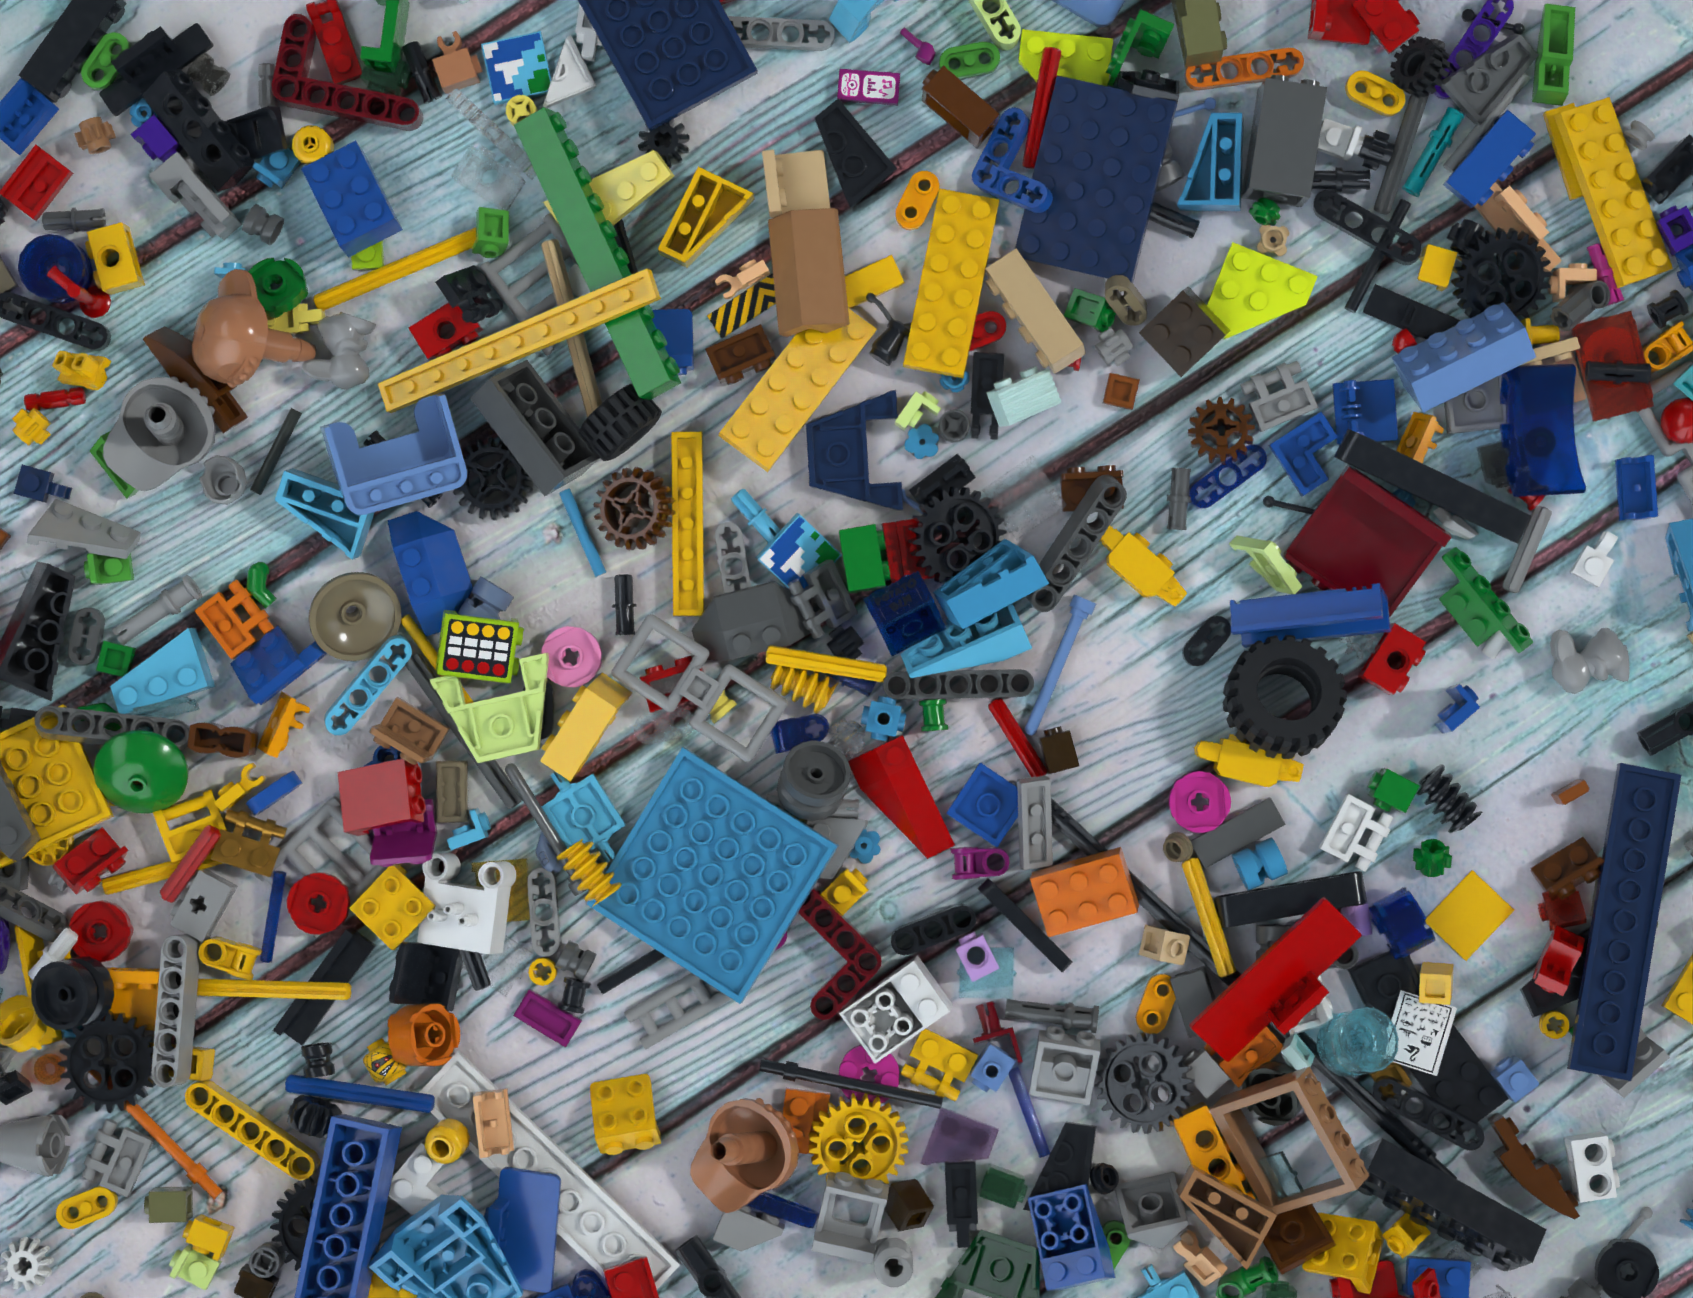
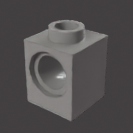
(1205, 1071)

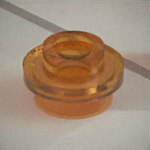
(40, 1069)

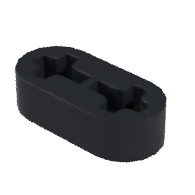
(1201, 635)

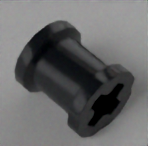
(1667, 309)
(574, 995)

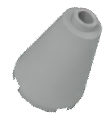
(35, 1144)

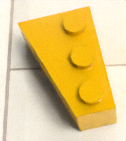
(702, 216)
(584, 726)

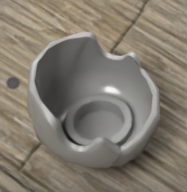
(223, 480)

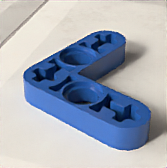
(1002, 175)

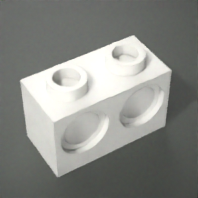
(1583, 1169)

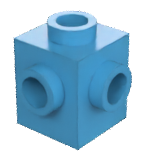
(871, 713)

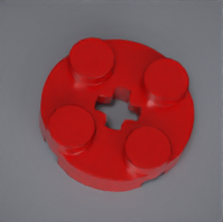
(328, 918)
(118, 930)

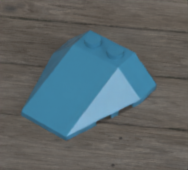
(446, 1254)

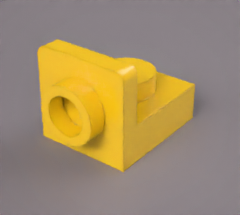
(846, 890)

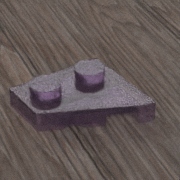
(958, 1139)

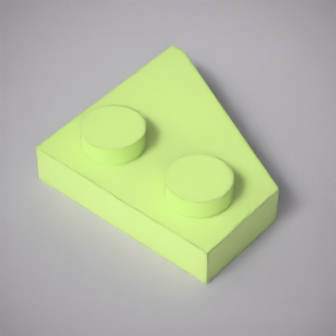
(1269, 563)

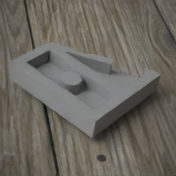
(843, 833)

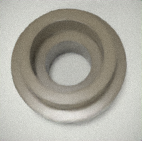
(1177, 847)

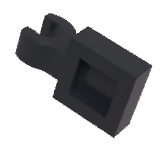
(13, 1086)

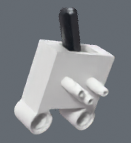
(467, 915)

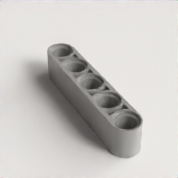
(166, 1022)

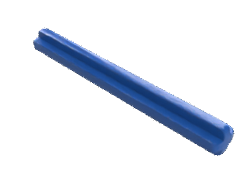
(360, 1093)

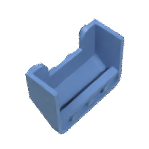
(399, 467)

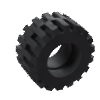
(619, 423)

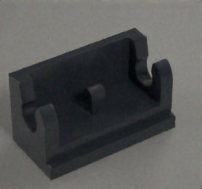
(1670, 171)

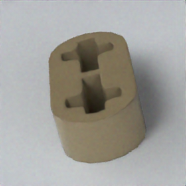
(1120, 302)

